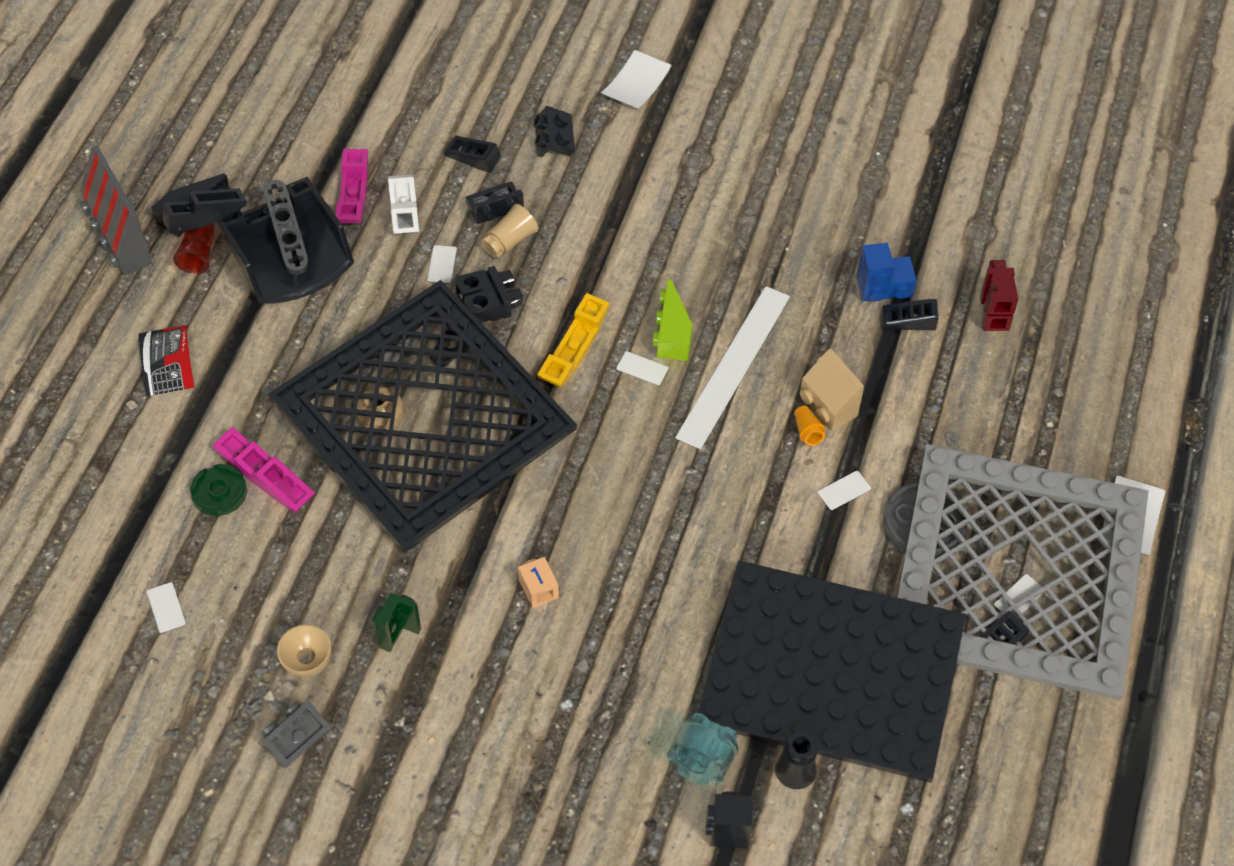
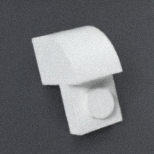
(403, 204)

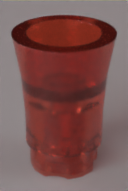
(194, 250)

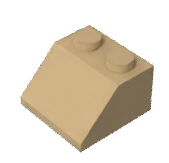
(832, 391)

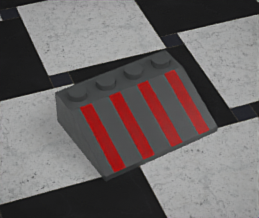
(113, 216)

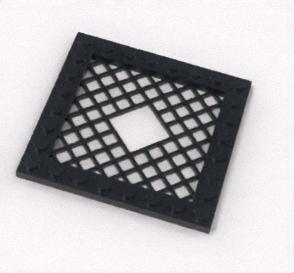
(442, 307)

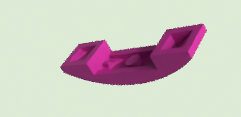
(353, 186)

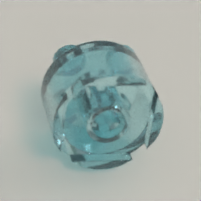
(703, 750)

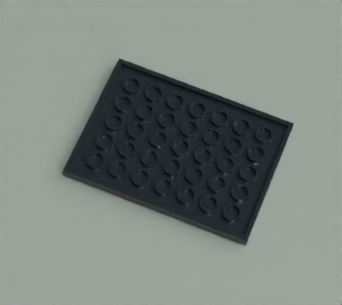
(835, 663)

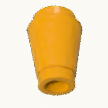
(809, 427)

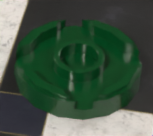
(218, 490)

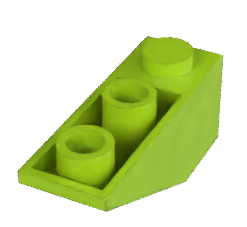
(675, 330)

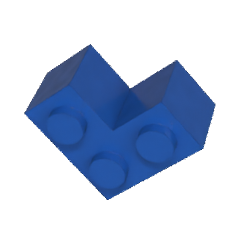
(883, 276)

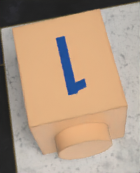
(538, 582)

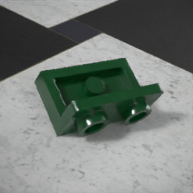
(395, 615)

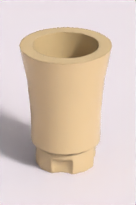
(509, 231)

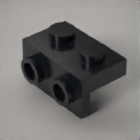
(554, 132)
(494, 202)

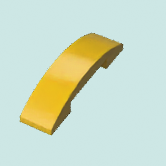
(576, 342)

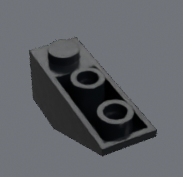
(182, 194)

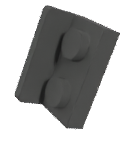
(295, 733)

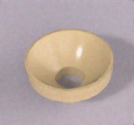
(380, 423)
(303, 639)

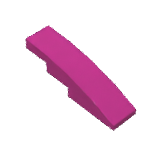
(263, 470)

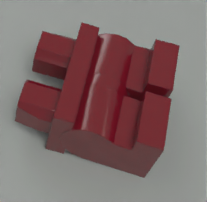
(998, 297)

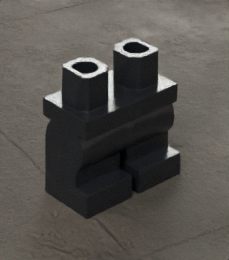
(487, 295)

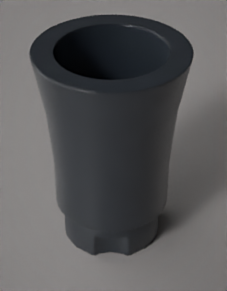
(797, 763)

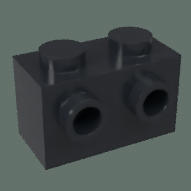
(730, 820)

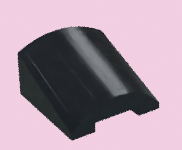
(259, 254)

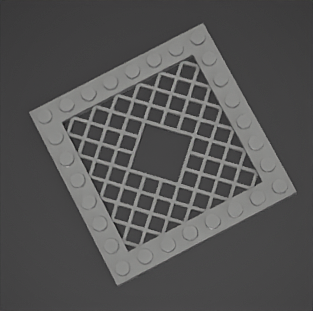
(1129, 504)

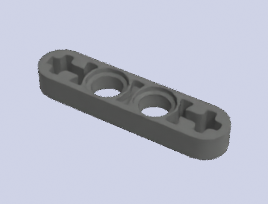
(284, 227)

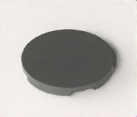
(898, 519)

